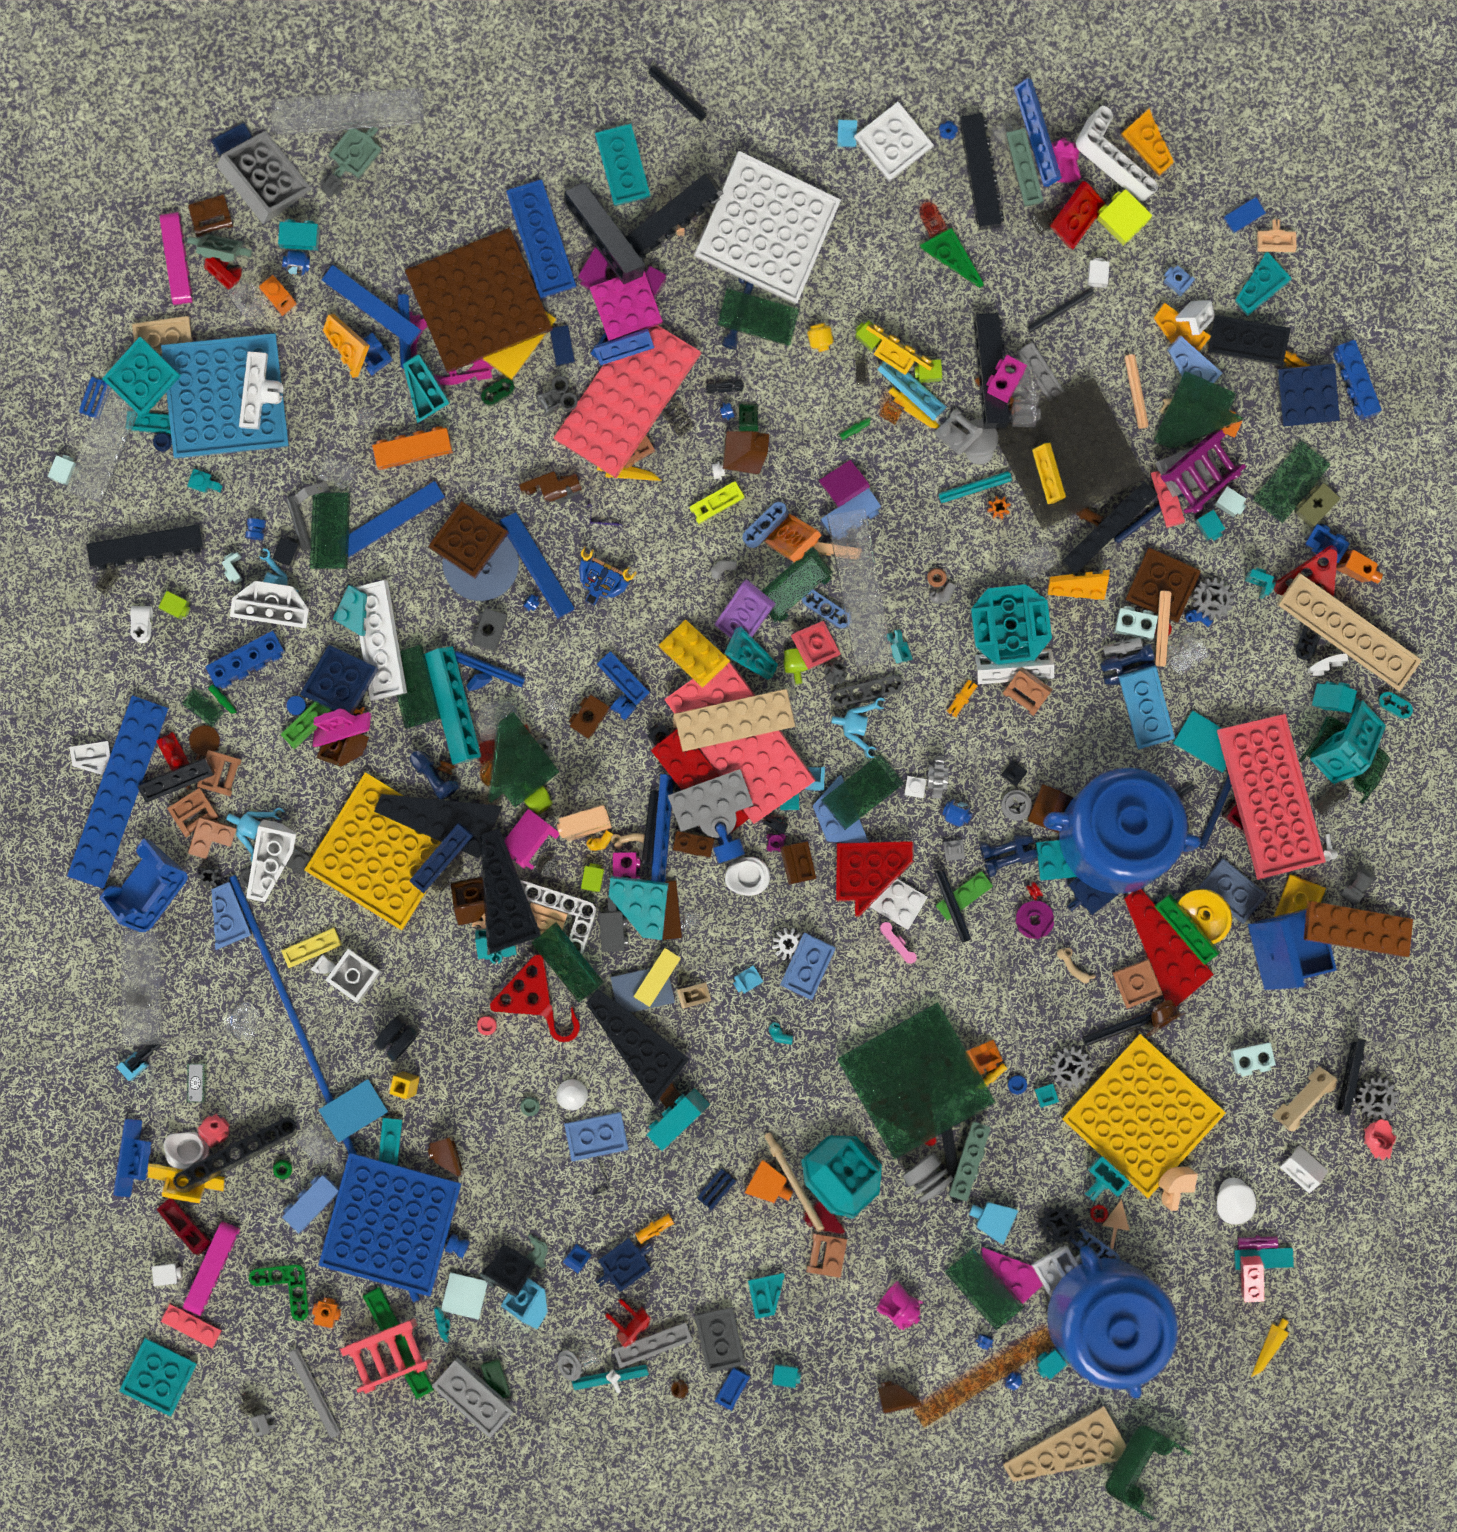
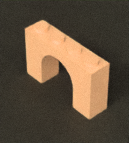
(584, 823)

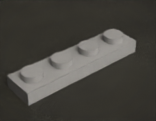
(653, 1345)

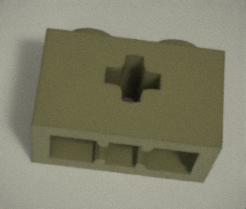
(1327, 500)

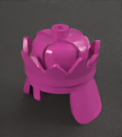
(1067, 157)
(900, 1307)

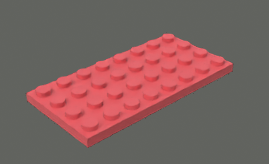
(626, 402)
(765, 760)
(1271, 796)

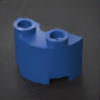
(376, 356)
(1322, 538)

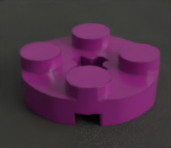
(1024, 924)

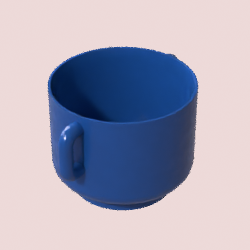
(1123, 830)
(1112, 1323)

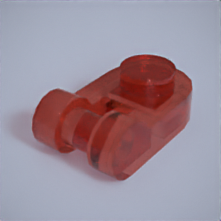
(929, 213)

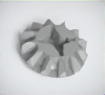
(1019, 796)
(568, 1371)

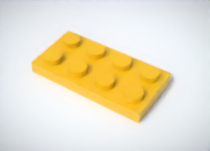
(694, 653)

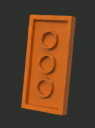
(793, 538)

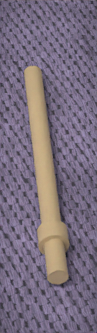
(777, 1152)

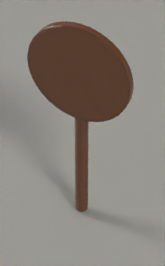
(203, 739)

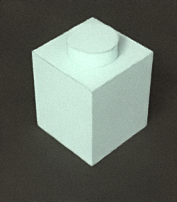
(62, 469)
(1231, 502)

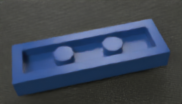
(624, 346)
(623, 678)

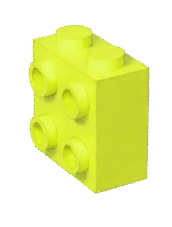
(1124, 216)

